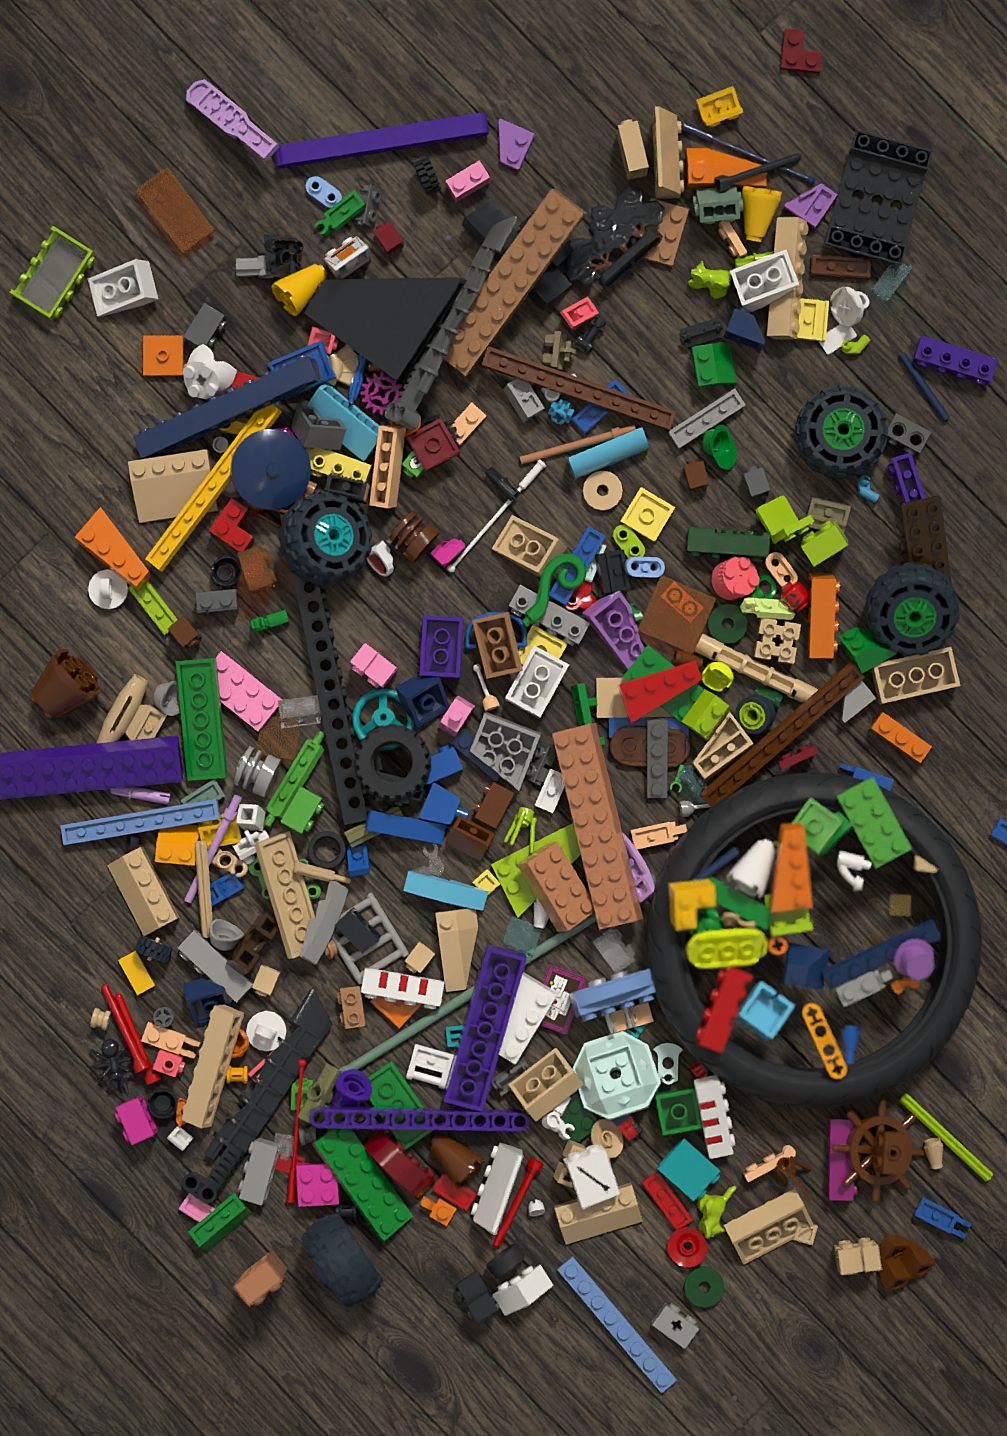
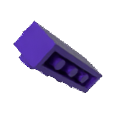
(954, 360)
(906, 478)

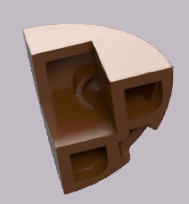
(902, 1261)

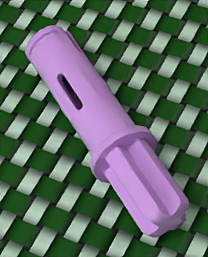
(143, 794)

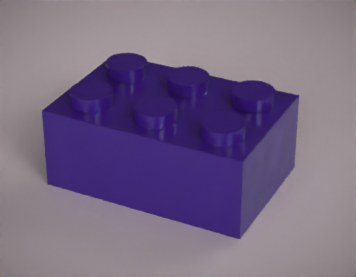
(441, 646)

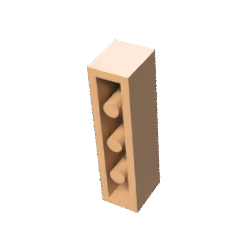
(387, 466)

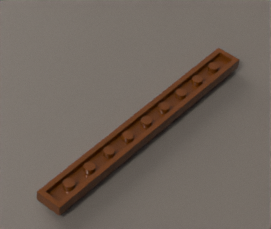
(578, 388)
(783, 734)

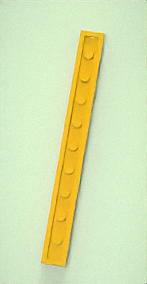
(206, 493)

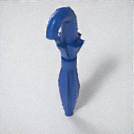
(357, 380)

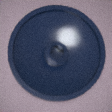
(270, 469)

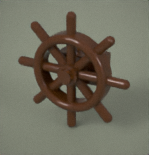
(888, 1151)

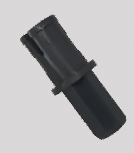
(502, 483)

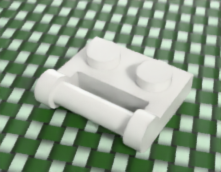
(433, 1060)

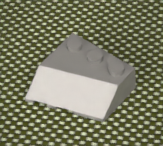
(505, 747)

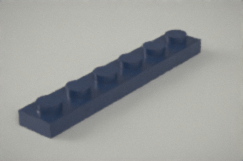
(877, 955)

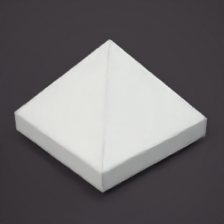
(180, 1138)

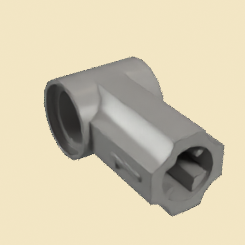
(252, 267)

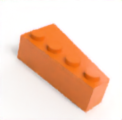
(109, 546)
(822, 615)
(791, 873)

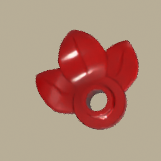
(581, 597)

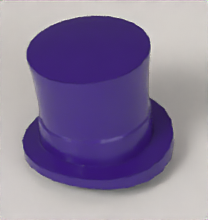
(351, 1089)

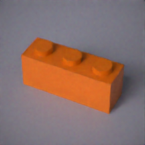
(900, 737)

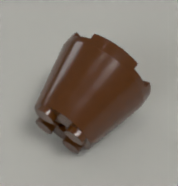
(65, 685)

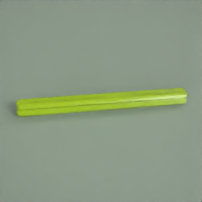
(946, 1137)

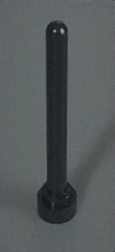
(723, 182)

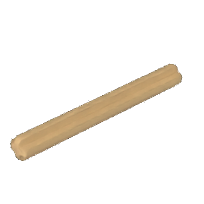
(203, 887)

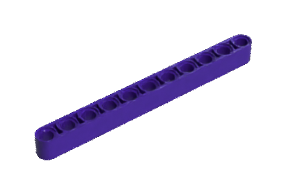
(381, 140)
(409, 1115)

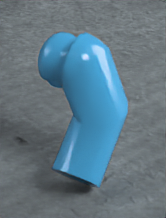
(865, 490)

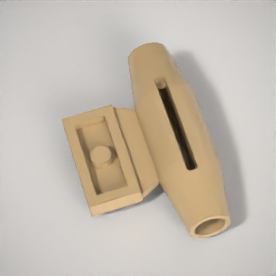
(130, 716)

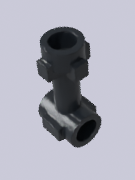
(584, 343)

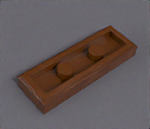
(840, 266)

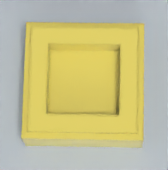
(486, 881)

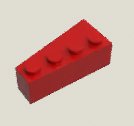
(655, 689)

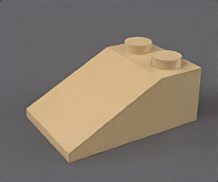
(528, 545)

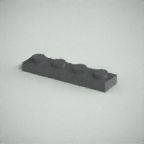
(657, 757)

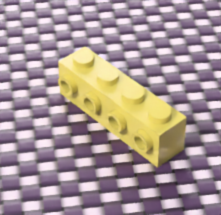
(326, 462)

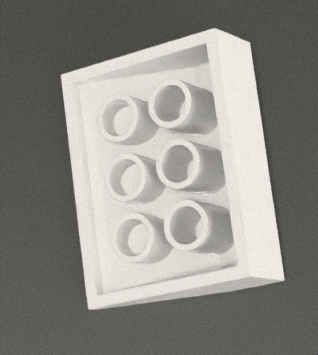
(497, 1186)

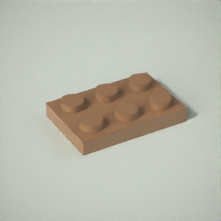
(671, 229)

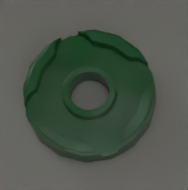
(739, 623)
(708, 1298)

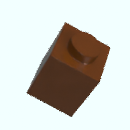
(695, 474)

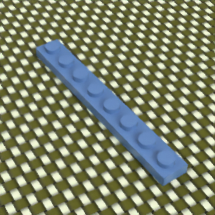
(140, 821)
(617, 1324)

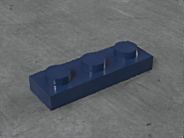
(463, 743)

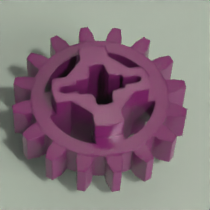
(372, 397)

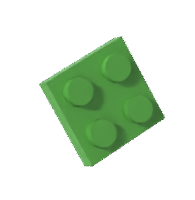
(818, 825)

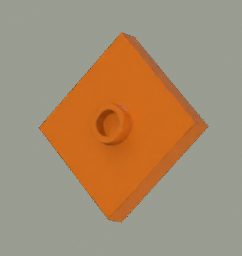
(163, 355)

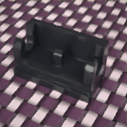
(357, 930)

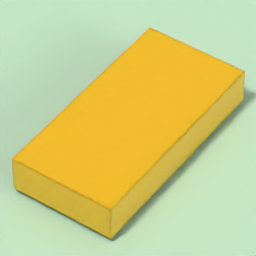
(136, 972)

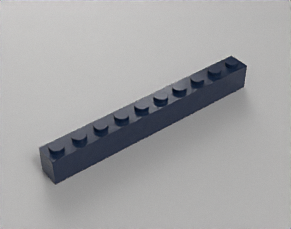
(228, 408)

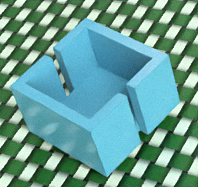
(764, 1013)

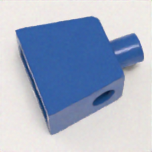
(442, 806)

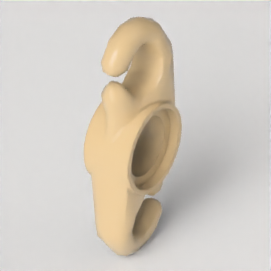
(235, 861)

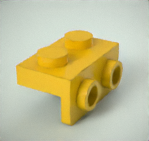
(719, 107)

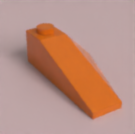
(707, 164)

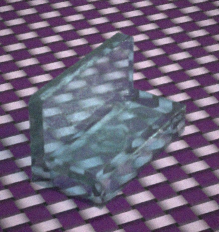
(891, 280)

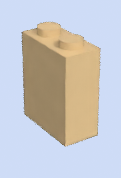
(632, 149)

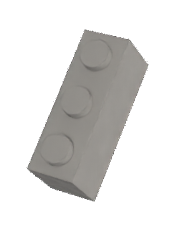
(259, 1171)

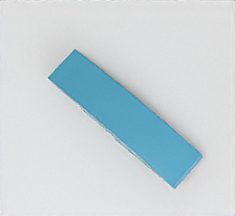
(446, 891)

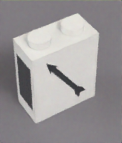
(591, 1176)

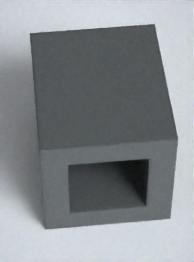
(755, 481)

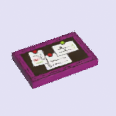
(561, 1011)

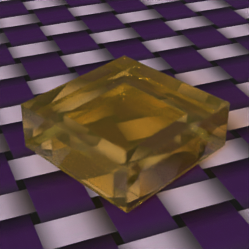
(900, 905)

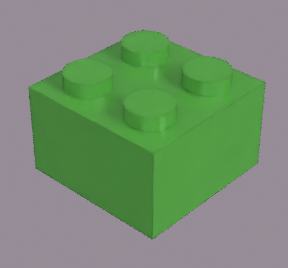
(302, 810)

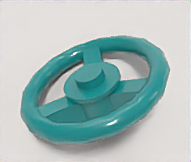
(380, 717)

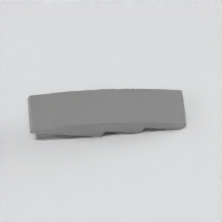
(322, 927)

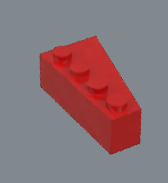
(722, 1008)

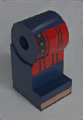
(628, 1126)

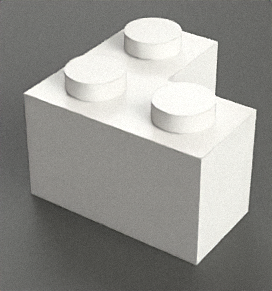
(522, 1290)

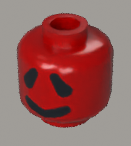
(795, 595)

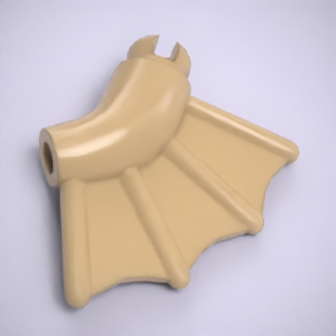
(344, 365)

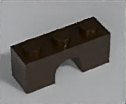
(256, 937)

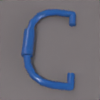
(512, 616)

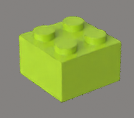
(824, 542)

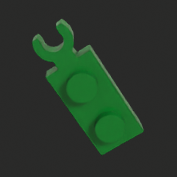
(341, 213)

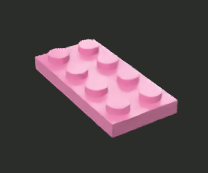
(245, 693)

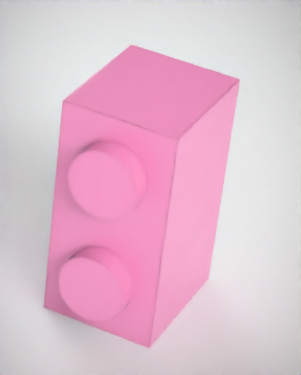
(467, 181)

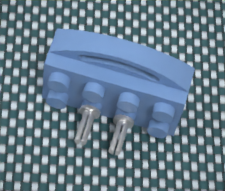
(619, 991)

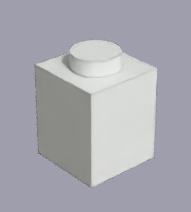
(250, 817)

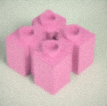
(375, 666)

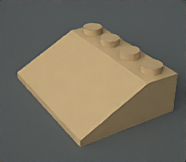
(666, 154)
(167, 483)

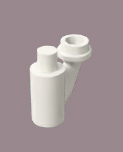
(852, 861)

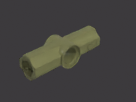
(359, 834)
(320, 1092)

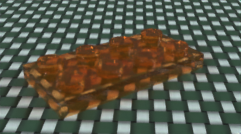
(175, 210)

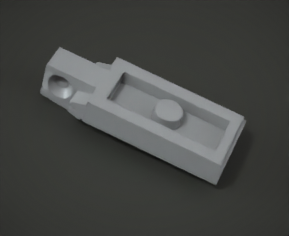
(862, 986)

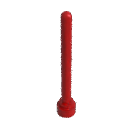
(140, 1063)
(151, 1075)
(533, 1168)

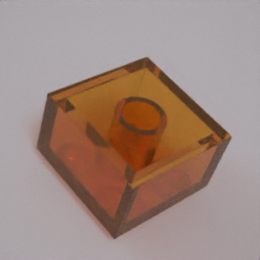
(256, 569)

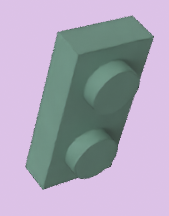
(207, 792)

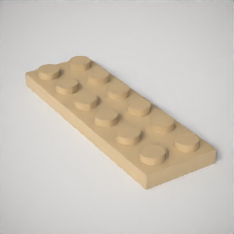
(286, 890)

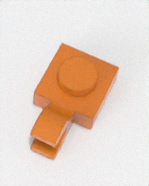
(440, 1210)

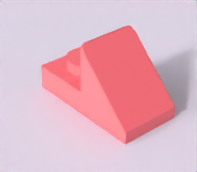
(579, 313)

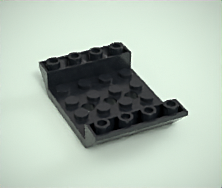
(883, 170)

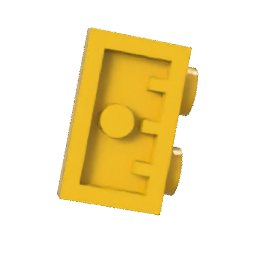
(208, 829)

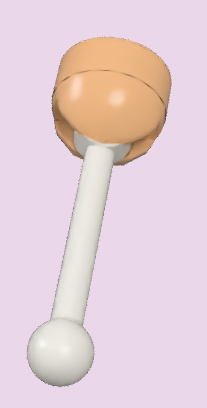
(489, 702)

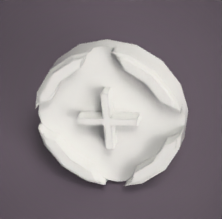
(848, 305)
(107, 589)
(265, 1029)

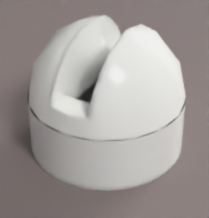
(536, 1208)

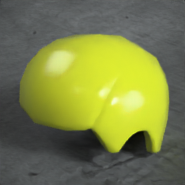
(717, 676)

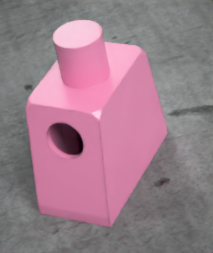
(456, 716)

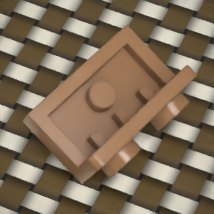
(352, 1007)

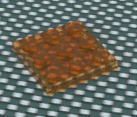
(676, 614)

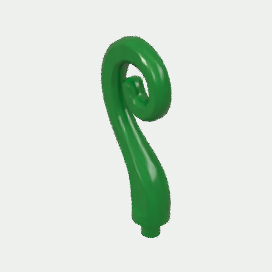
(539, 608)

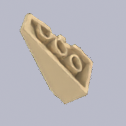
(457, 940)

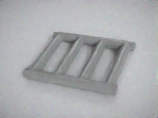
(391, 934)

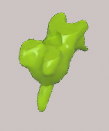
(715, 280)
(712, 1208)

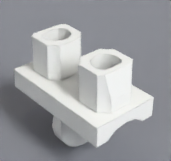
(246, 847)

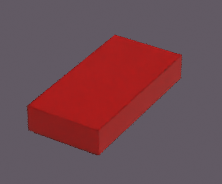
(461, 1197)

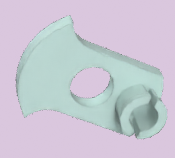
(668, 1050)

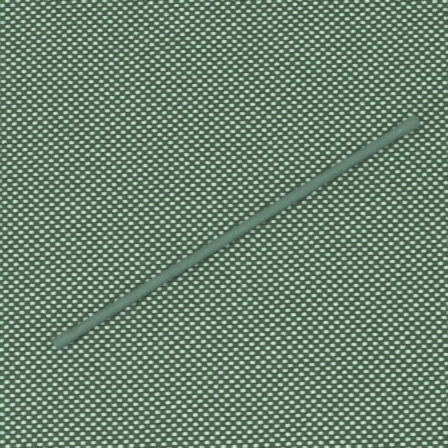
(460, 1000)

